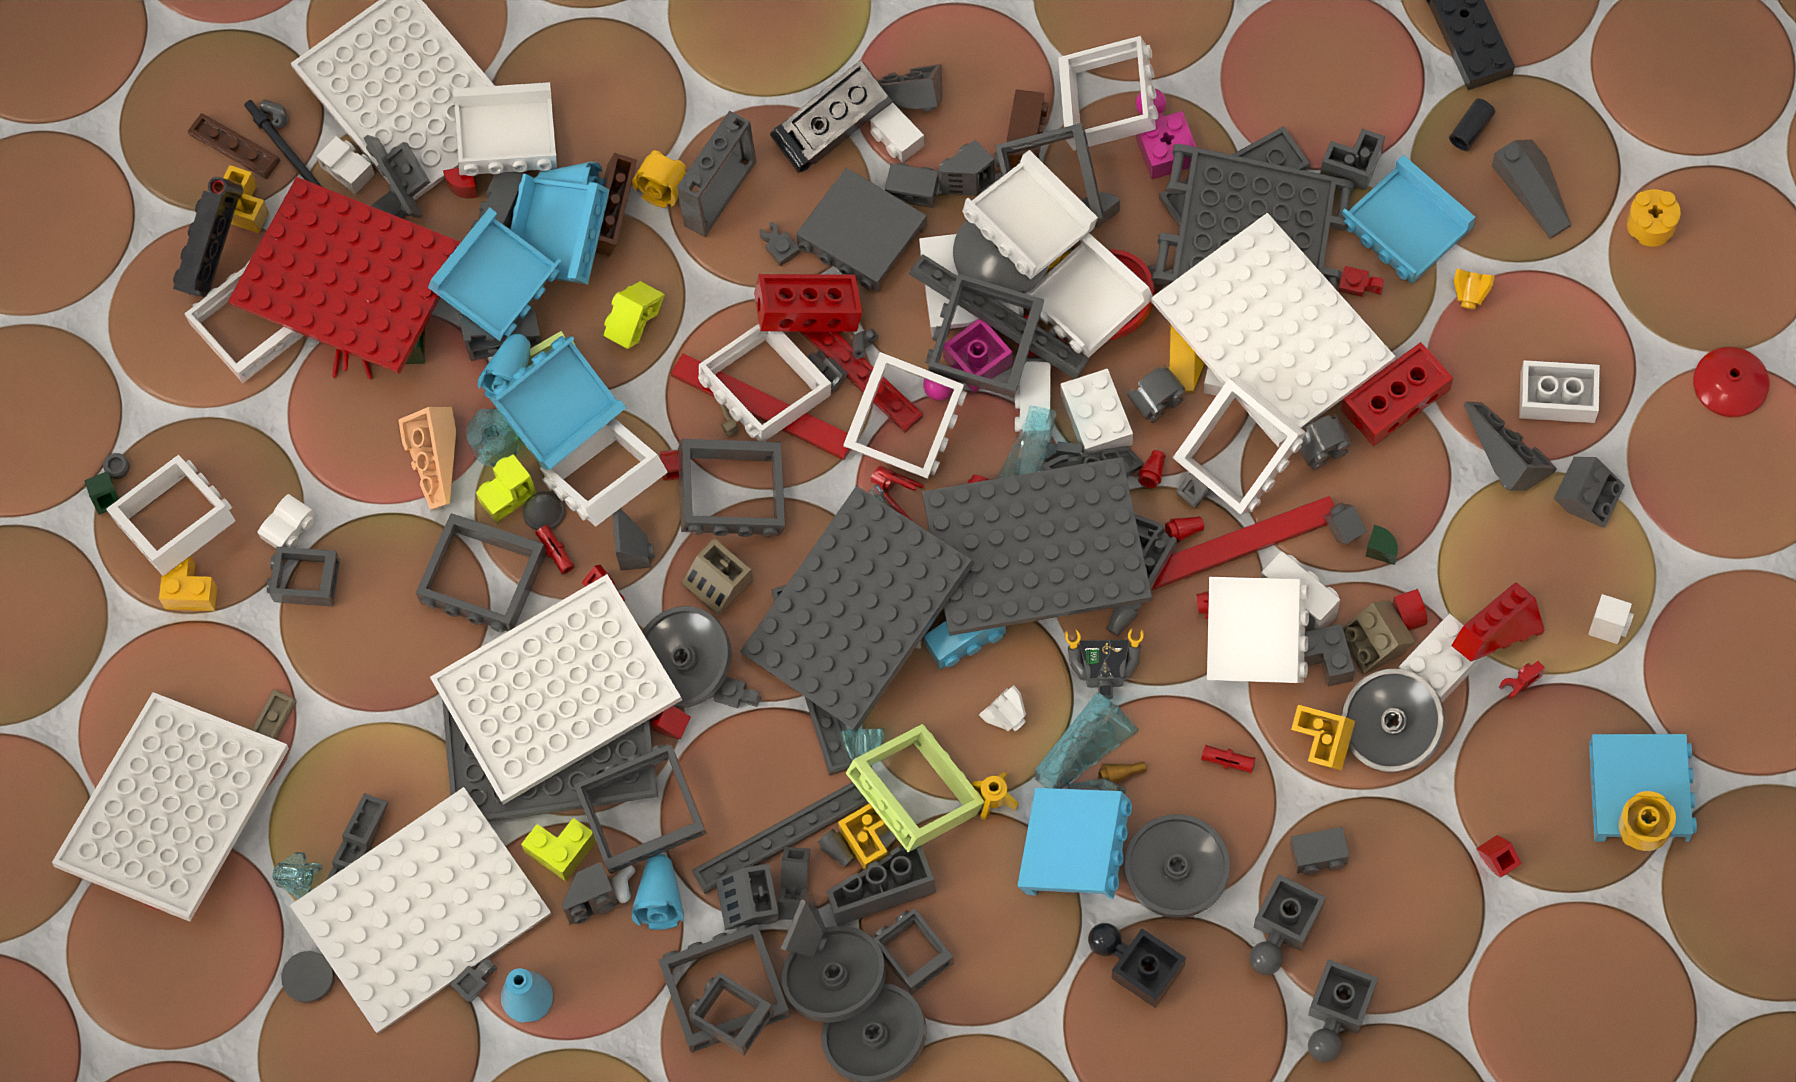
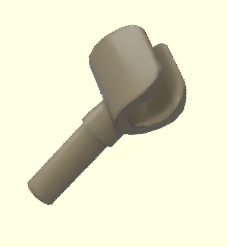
(729, 425)

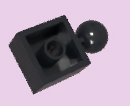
(1143, 951)

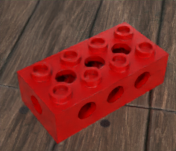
(808, 302)
(1397, 409)

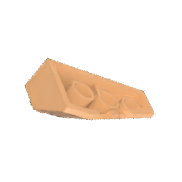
(431, 442)

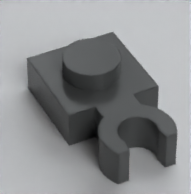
(780, 246)

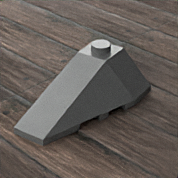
(915, 89)
(1531, 180)
(1509, 457)

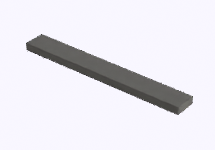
(1000, 318)
(827, 729)
(781, 835)

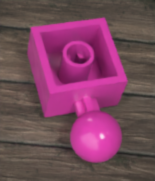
(1158, 144)
(973, 351)

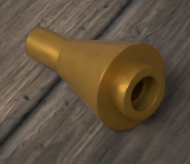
(1118, 772)

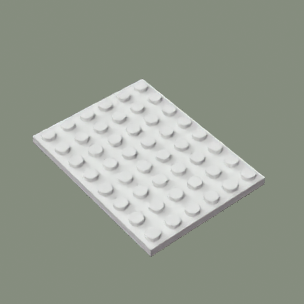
(394, 80)
(1275, 324)
(555, 689)
(170, 806)
(420, 910)

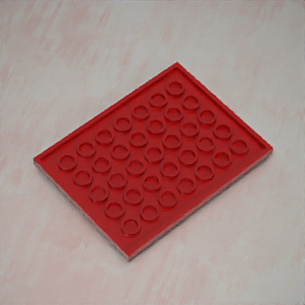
(345, 275)

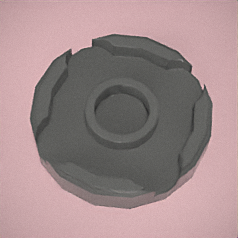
(307, 977)

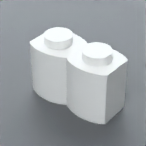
(286, 523)

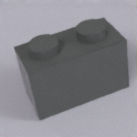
(913, 184)
(1319, 851)

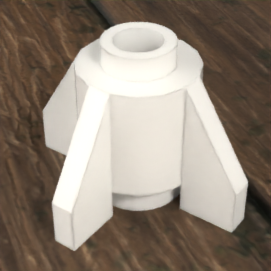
(1006, 710)

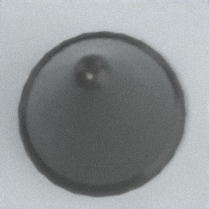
(543, 509)

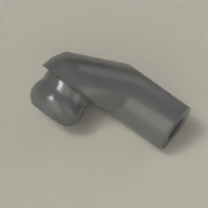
(277, 112)
(862, 340)

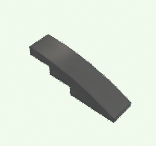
(359, 832)

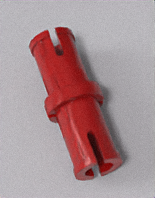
(547, 538)
(1228, 759)

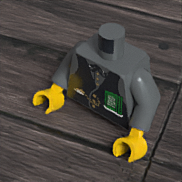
(1104, 662)

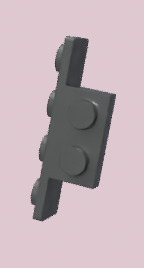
(401, 171)

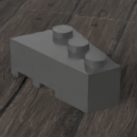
(483, 345)

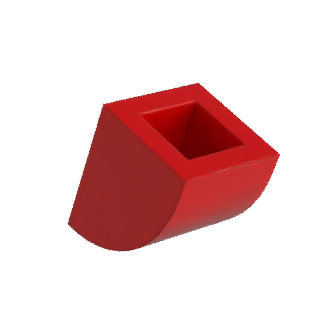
(461, 185)
(670, 462)
(1411, 609)
(670, 722)
(1499, 855)

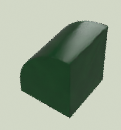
(101, 492)
(1382, 545)

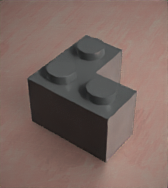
(1355, 163)
(1331, 650)

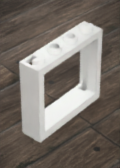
(1099, 57)
(259, 356)
(793, 357)
(866, 402)
(1278, 463)
(621, 490)
(191, 538)

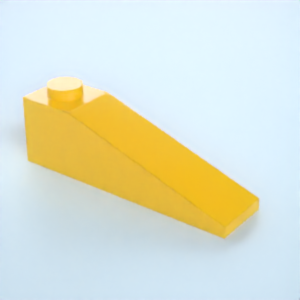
(1184, 361)

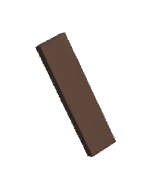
(234, 146)

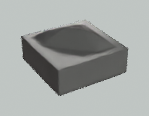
(1193, 490)

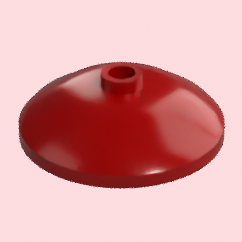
(1729, 394)

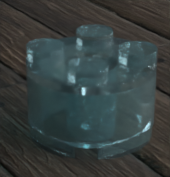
(491, 437)

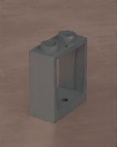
(327, 591)
(929, 970)
(750, 1030)

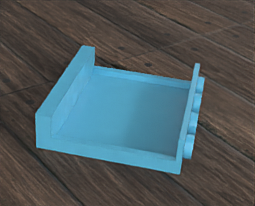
(1408, 220)
(561, 223)
(493, 276)
(556, 403)
(1640, 763)
(1074, 841)

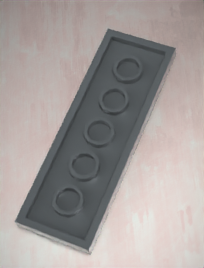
(1274, 148)

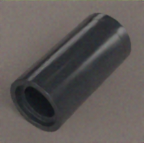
(1472, 124)

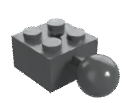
(1292, 930)
(1348, 1014)

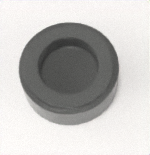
(116, 465)

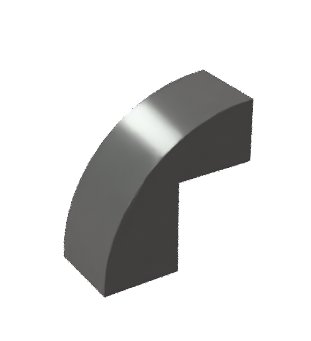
(794, 880)

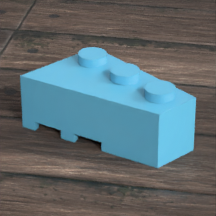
(948, 649)

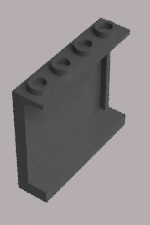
(860, 229)

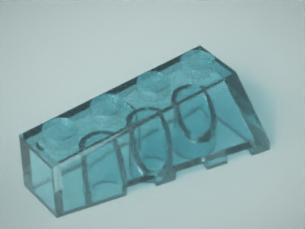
(1031, 444)
(1088, 739)

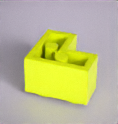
(631, 312)
(507, 490)
(563, 853)

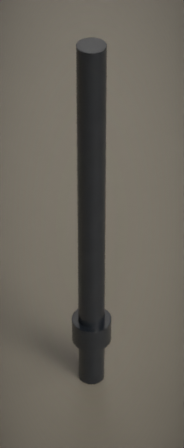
(263, 121)

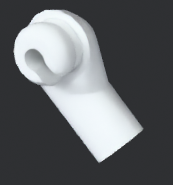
(620, 884)

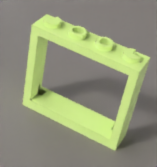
(890, 809)

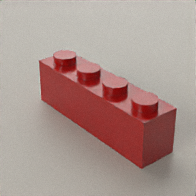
(1505, 620)

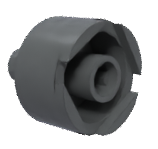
(1156, 393)
(1324, 440)

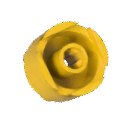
(659, 179)
(1653, 217)
(1660, 817)

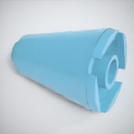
(578, 173)
(507, 360)
(658, 896)
(526, 995)

